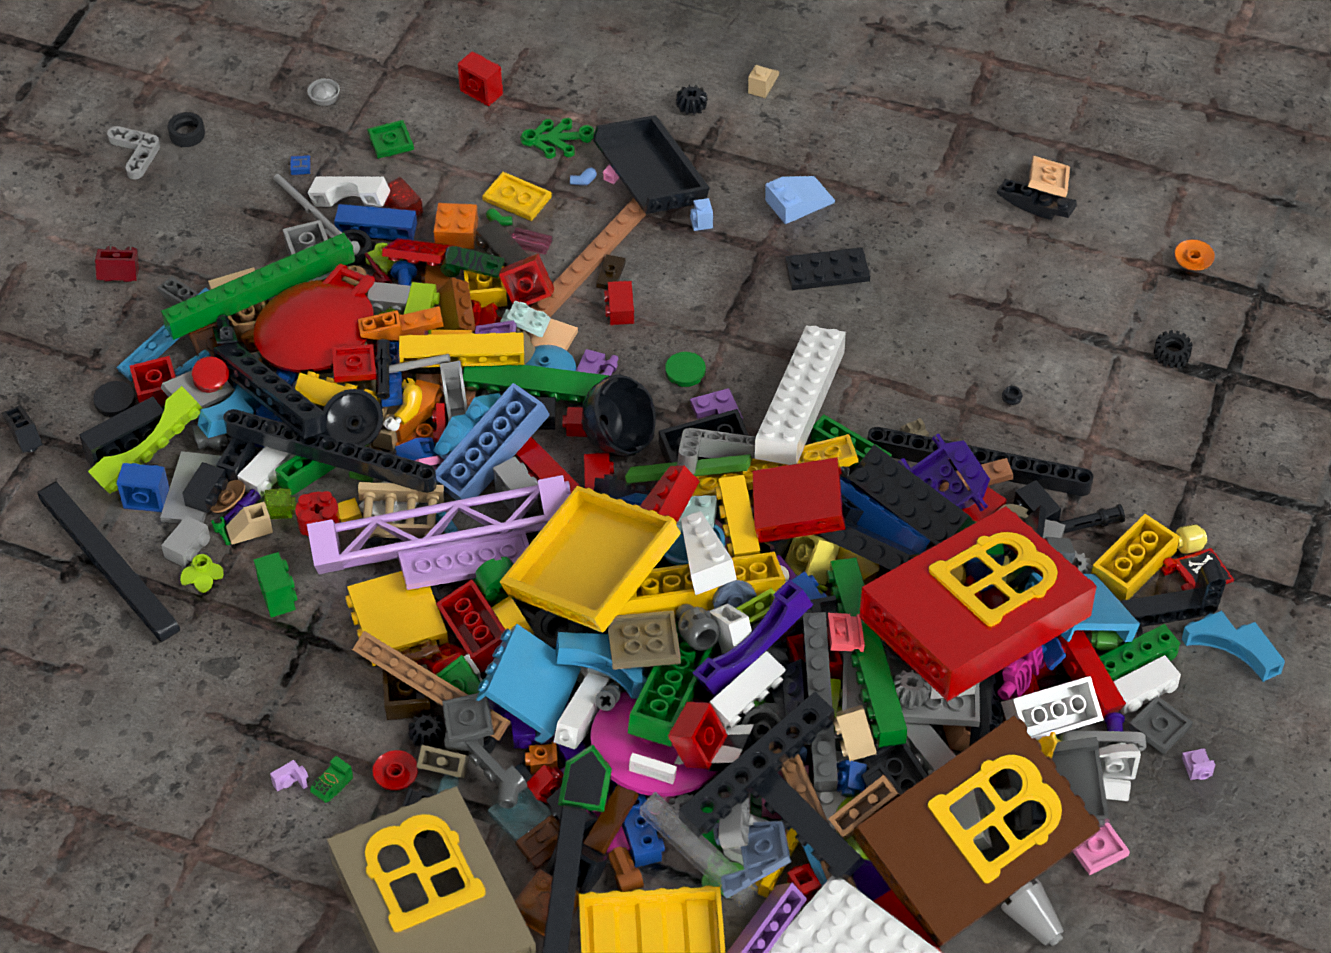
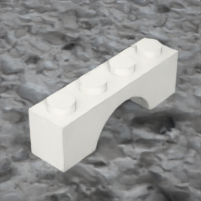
(329, 190)

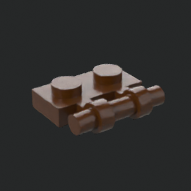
(424, 650)

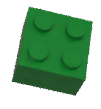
(275, 584)

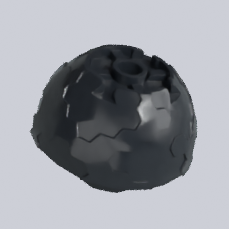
(625, 415)

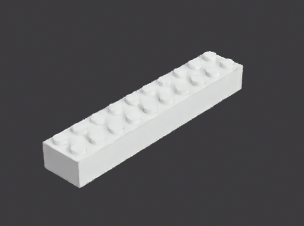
(800, 395)

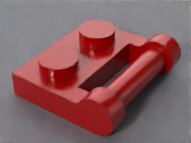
(447, 655)

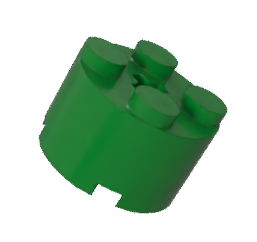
(489, 577)

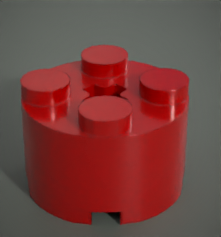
(316, 508)

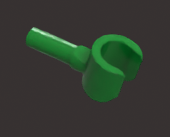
(220, 528)

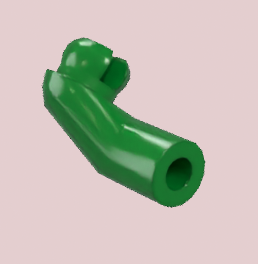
(493, 214)

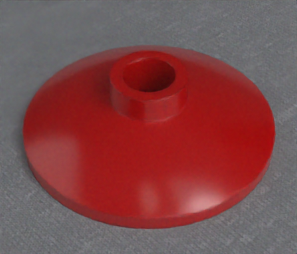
(395, 762)

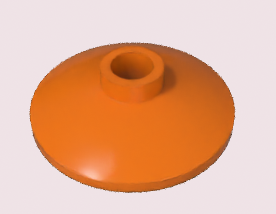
(1194, 254)

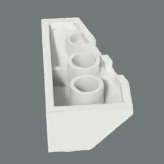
(1120, 761)

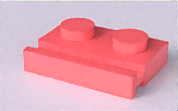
(845, 632)

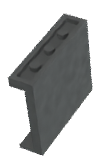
(1082, 767)

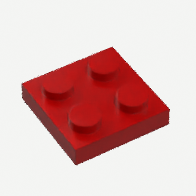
(353, 363)

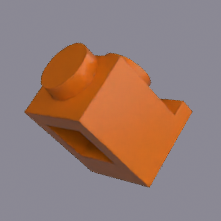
(541, 755)

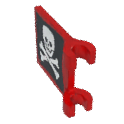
(1190, 566)

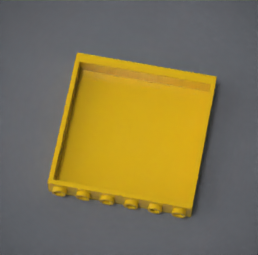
(590, 558)

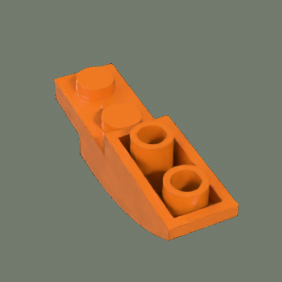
(392, 325)

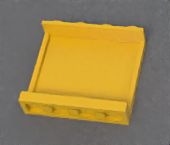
(394, 613)

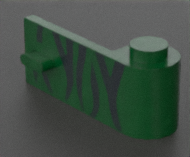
(469, 260)

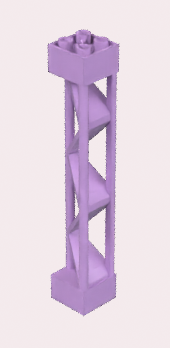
(326, 544)

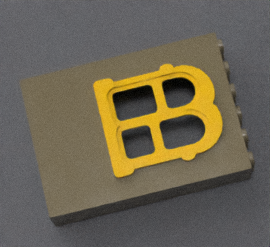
(467, 921)

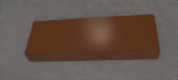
(611, 819)

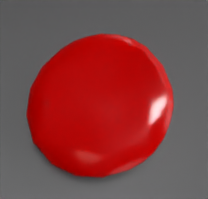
(210, 374)

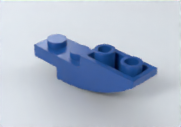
(395, 381)

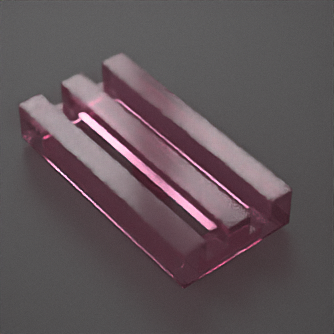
(532, 238)

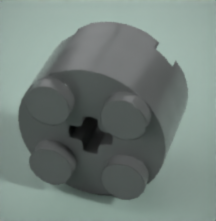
(763, 715)

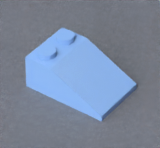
(796, 197)

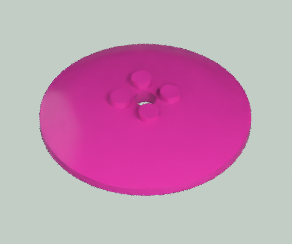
(616, 747)

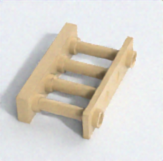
(391, 493)

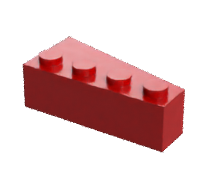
(672, 492)

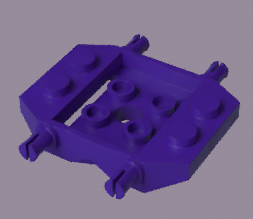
(937, 469)

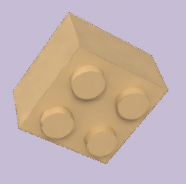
(856, 733)

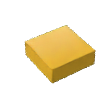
(349, 510)

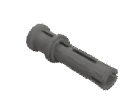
(609, 696)

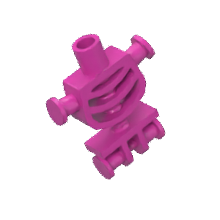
(1018, 674)

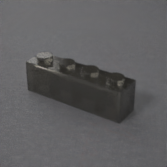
(499, 243)

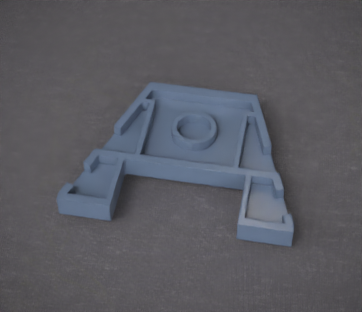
(763, 855)

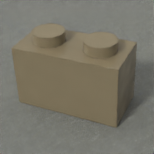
(443, 761)

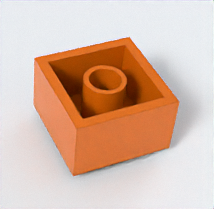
(456, 224)

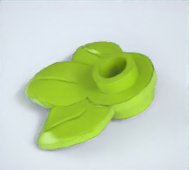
(381, 261)
(201, 575)

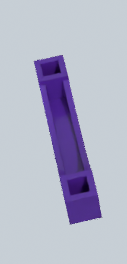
(786, 609)

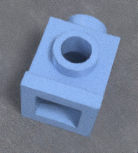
(702, 215)

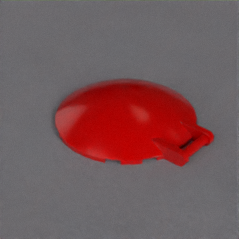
(311, 318)

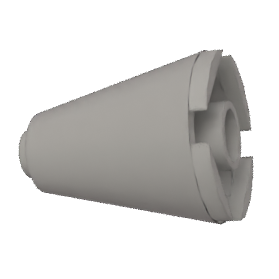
(1035, 913)

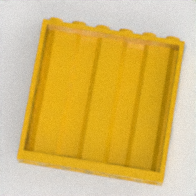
(652, 921)

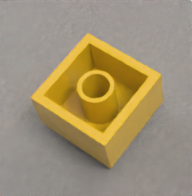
(486, 289)

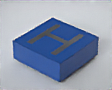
(300, 165)

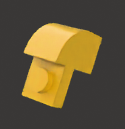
(510, 615)

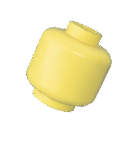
(1191, 538)

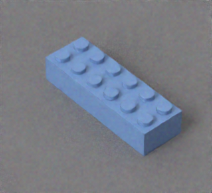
(490, 443)

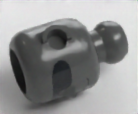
(697, 627)

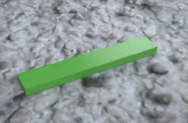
(704, 467)

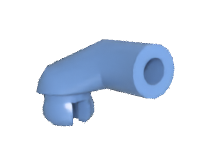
(584, 179)

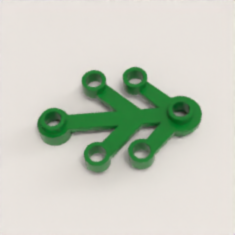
(536, 138)

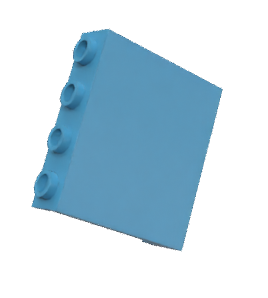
(1106, 614)
(529, 681)

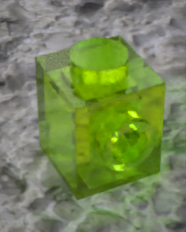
(280, 503)

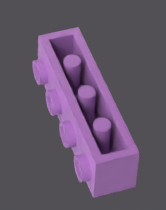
(770, 920)

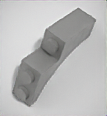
(453, 389)

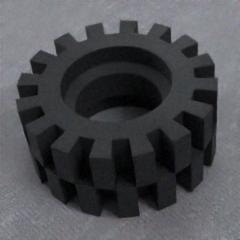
(1172, 340)

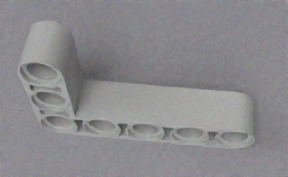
(712, 444)

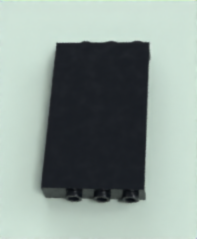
(650, 164)

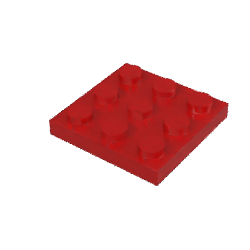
(415, 251)

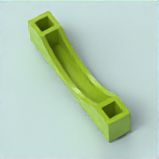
(178, 411)

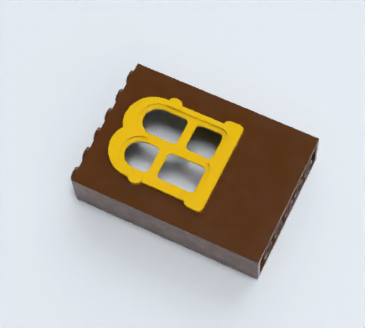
(934, 860)

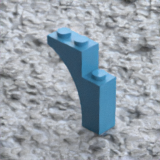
(211, 418)
(461, 425)
(1246, 643)
(594, 653)

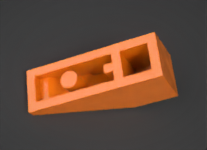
(430, 396)

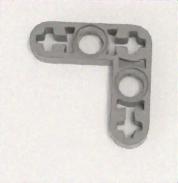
(145, 145)

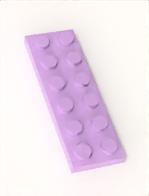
(457, 559)

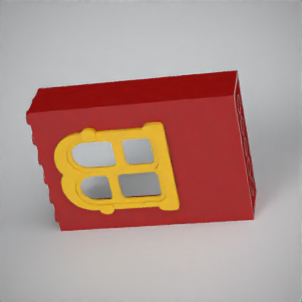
(949, 631)

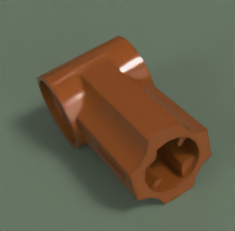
(626, 875)

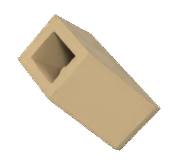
(249, 523)

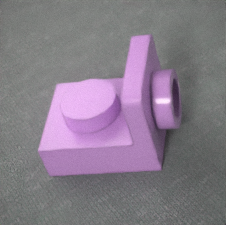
(1198, 764)
(288, 774)

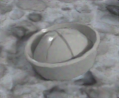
(323, 91)

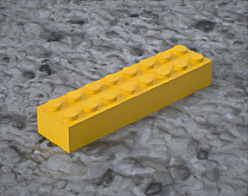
(672, 586)

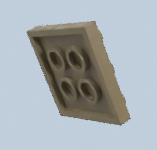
(644, 640)

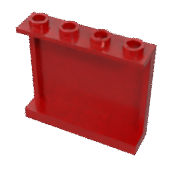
(797, 500)

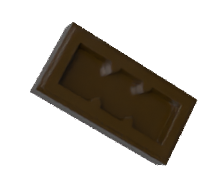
(610, 271)

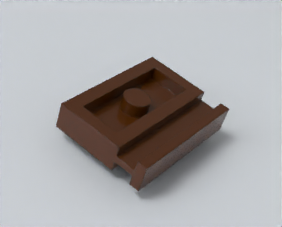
(540, 842)

